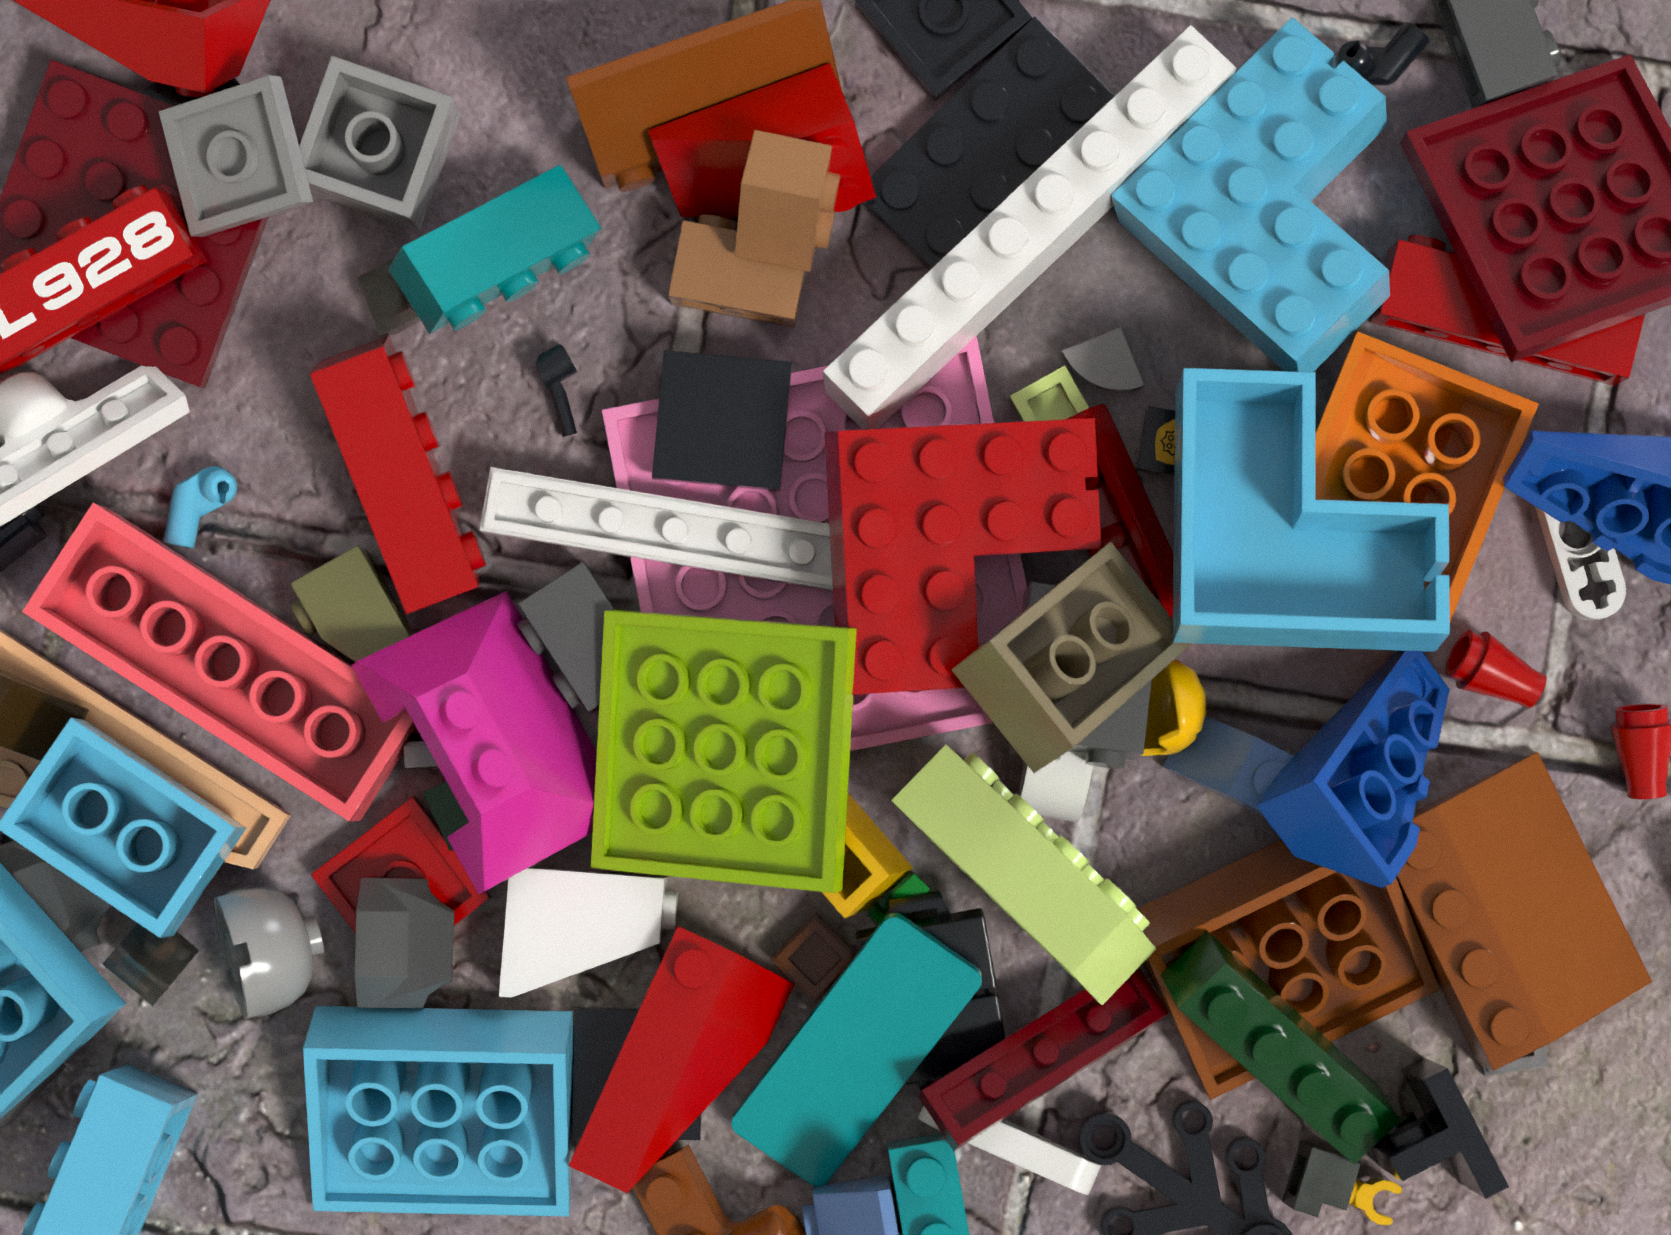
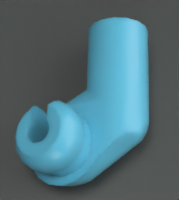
(194, 499)

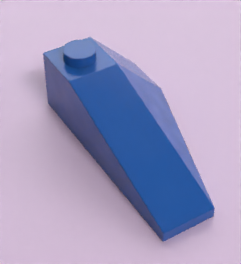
(1358, 780)

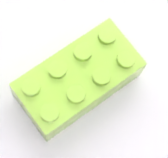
(1028, 870)

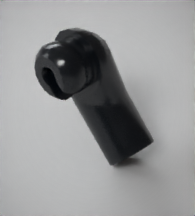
(1385, 63)

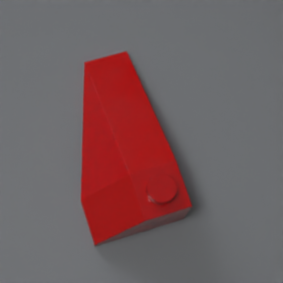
(165, 41)
(687, 1044)

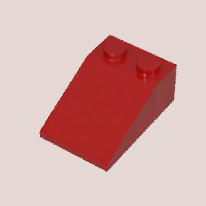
(710, 148)

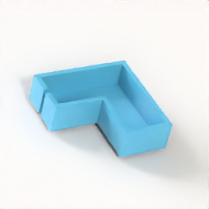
(1235, 196)
(1267, 558)

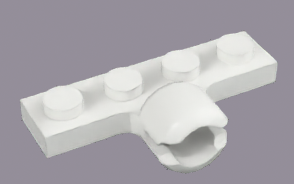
(60, 440)

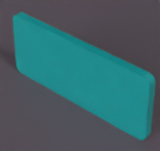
(856, 1049)

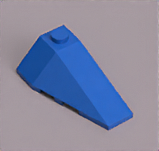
(1605, 486)

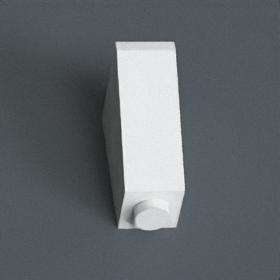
(576, 921)

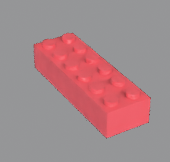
(220, 661)

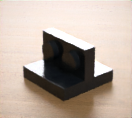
(1440, 1134)

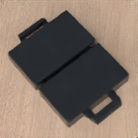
(980, 1021)

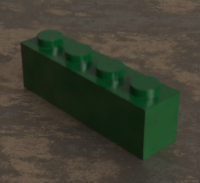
(1279, 1047)

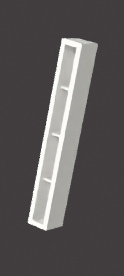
(1022, 235)

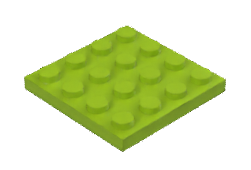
(724, 749)

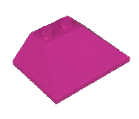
(495, 733)

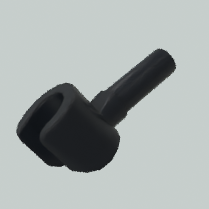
(553, 368)

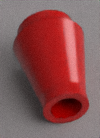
(1491, 669)
(1643, 748)

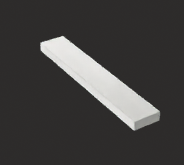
(657, 528)

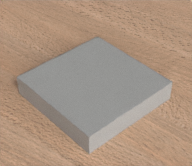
(236, 156)

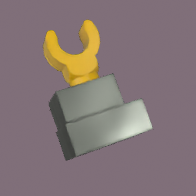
(1331, 1179)

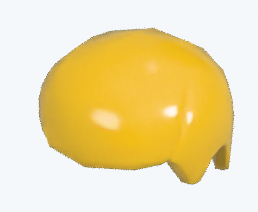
(1174, 710)

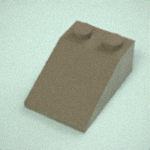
(1071, 658)

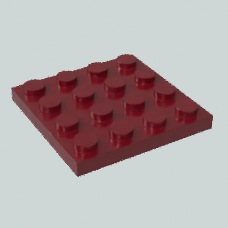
(77, 156)
(1556, 203)

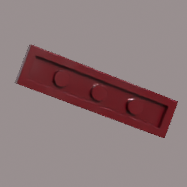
(1039, 1059)

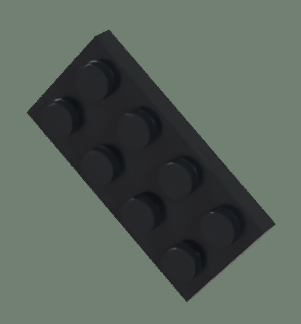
(985, 143)

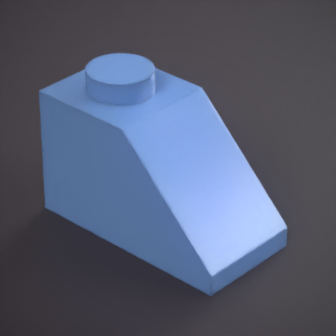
(1229, 763)
(852, 1208)

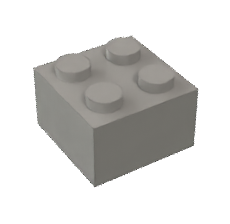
(377, 142)

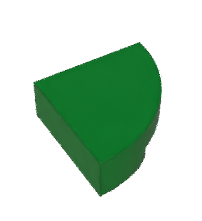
(907, 886)

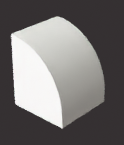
(1059, 787)

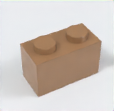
(786, 201)
(717, 282)

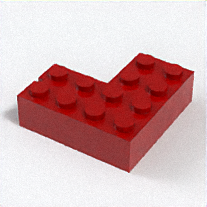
(915, 513)

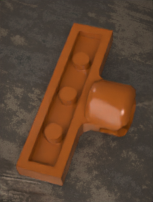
(684, 1204)

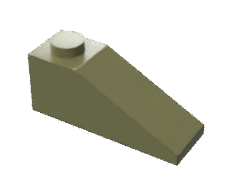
(349, 606)

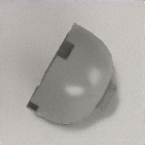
(266, 948)

